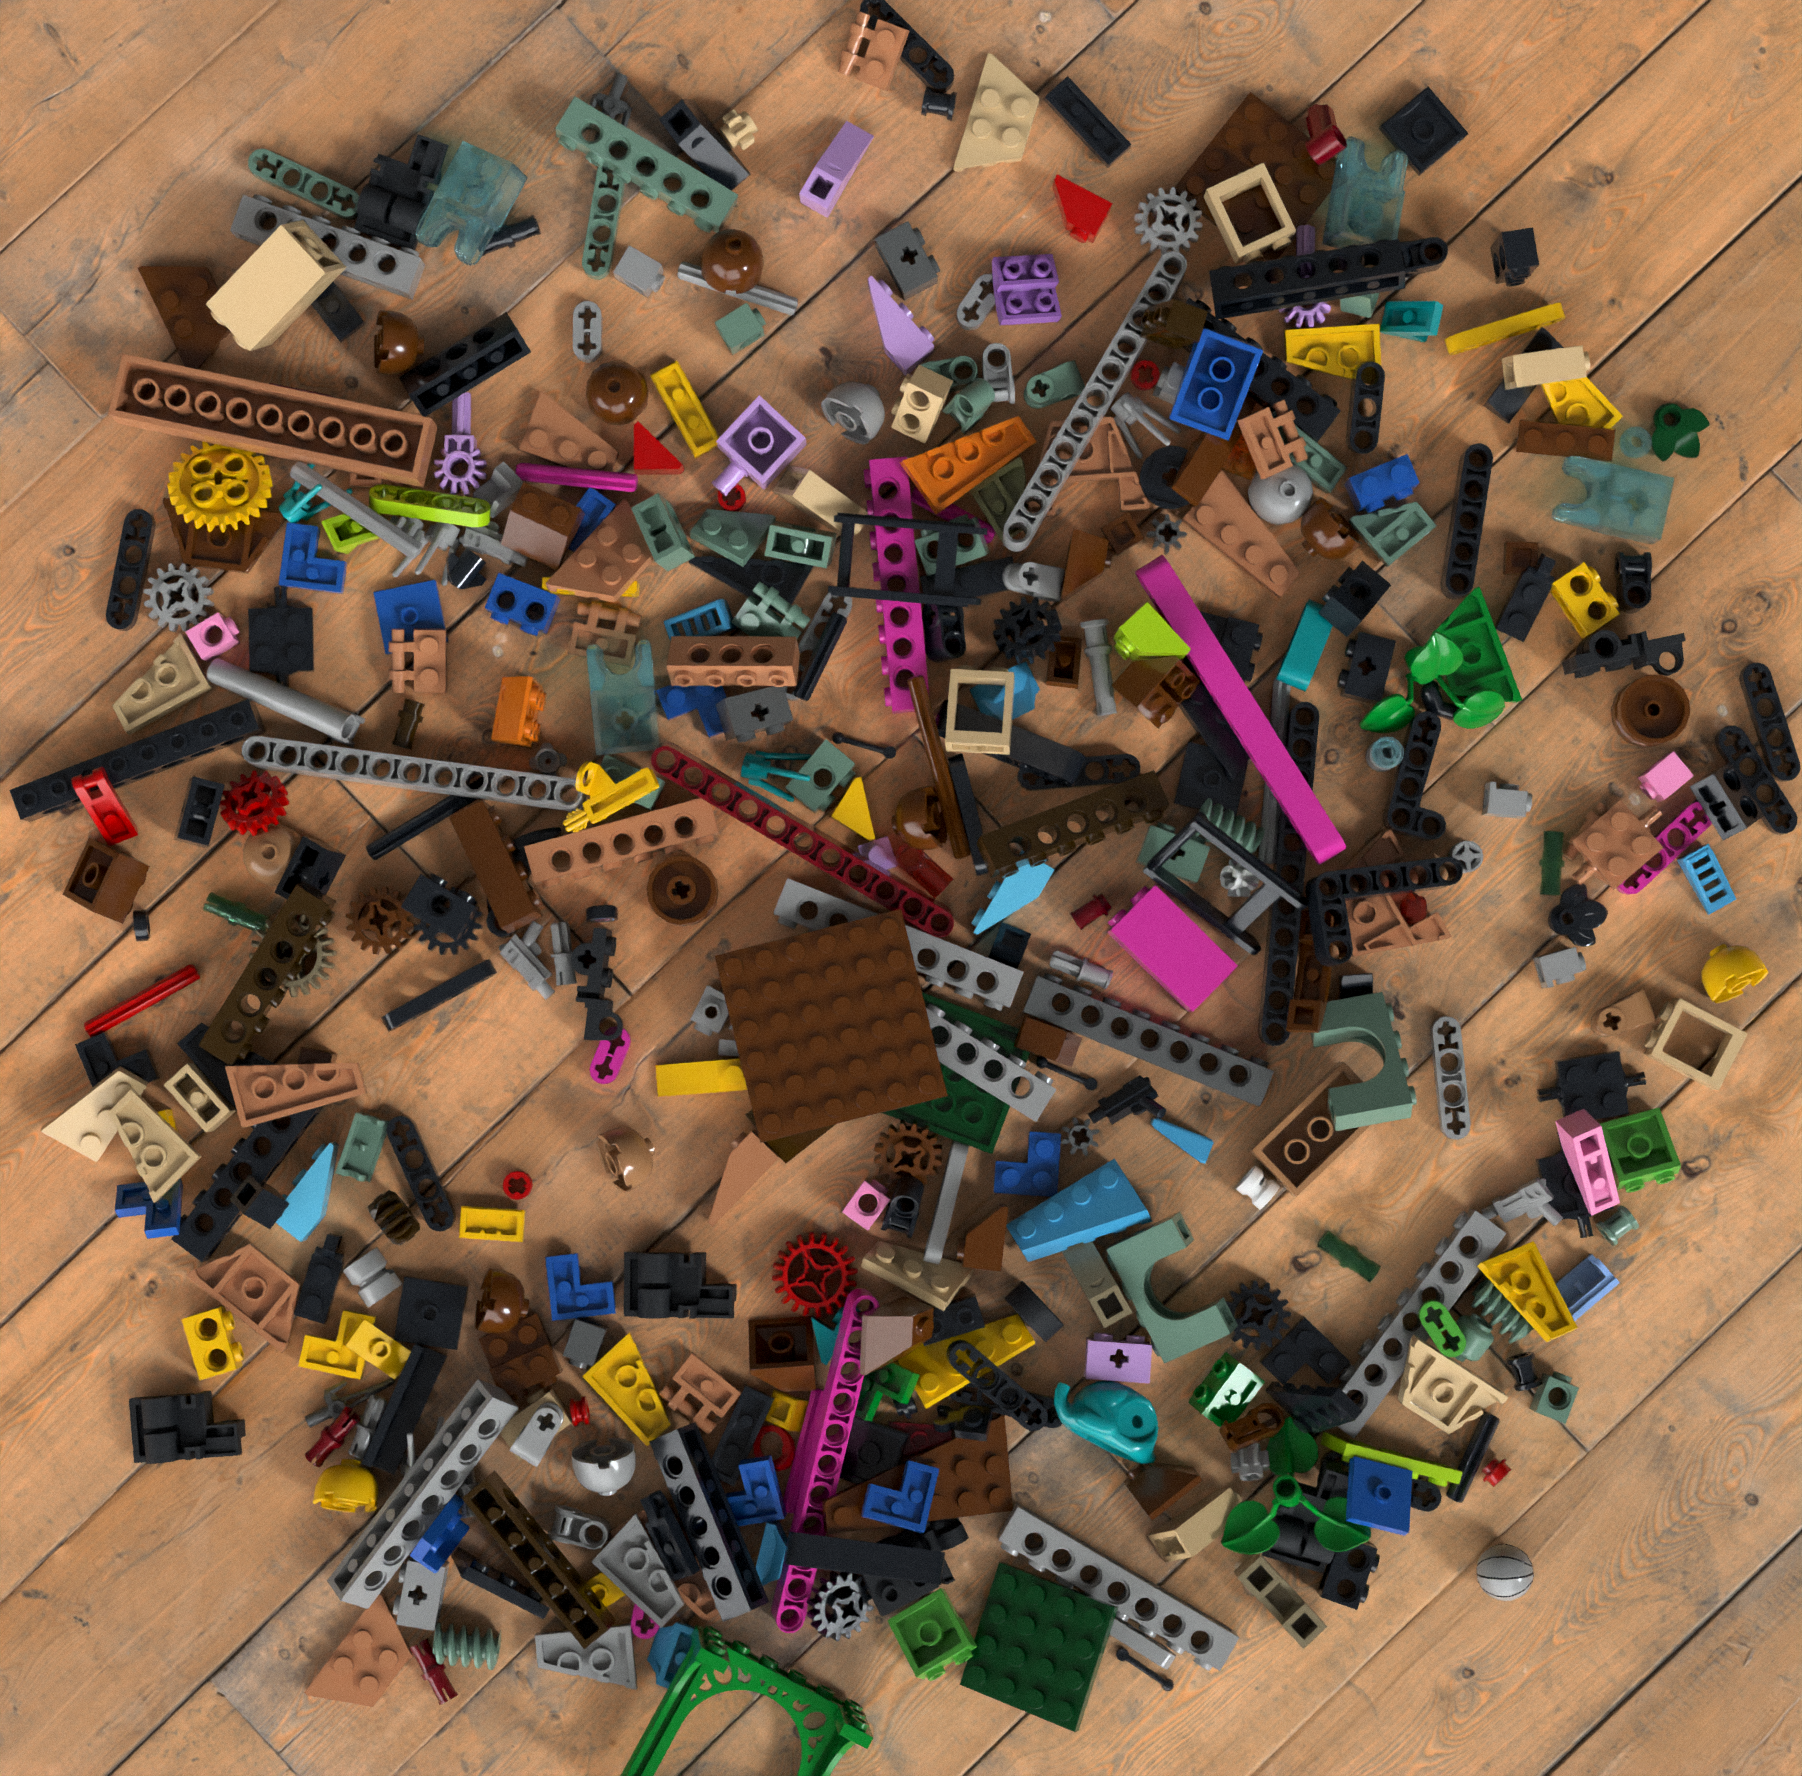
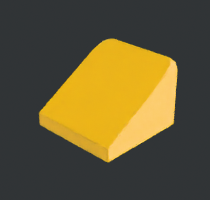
(787, 1411)

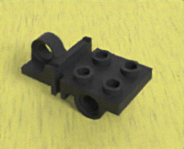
(399, 193)
(1619, 653)
(599, 978)
(673, 1286)
(181, 1428)
(1296, 1524)
(894, 1593)

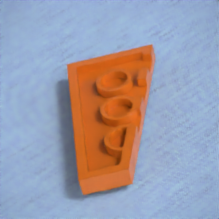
(959, 466)

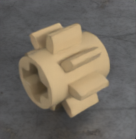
(738, 129)

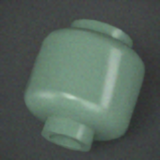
(1477, 1335)

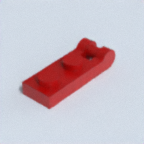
(105, 806)

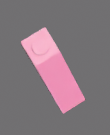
(1588, 1159)

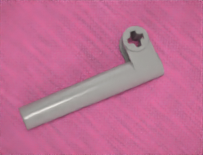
(326, 718)

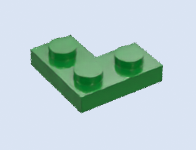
(890, 1380)

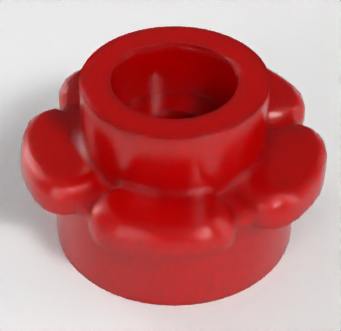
(1495, 1471)

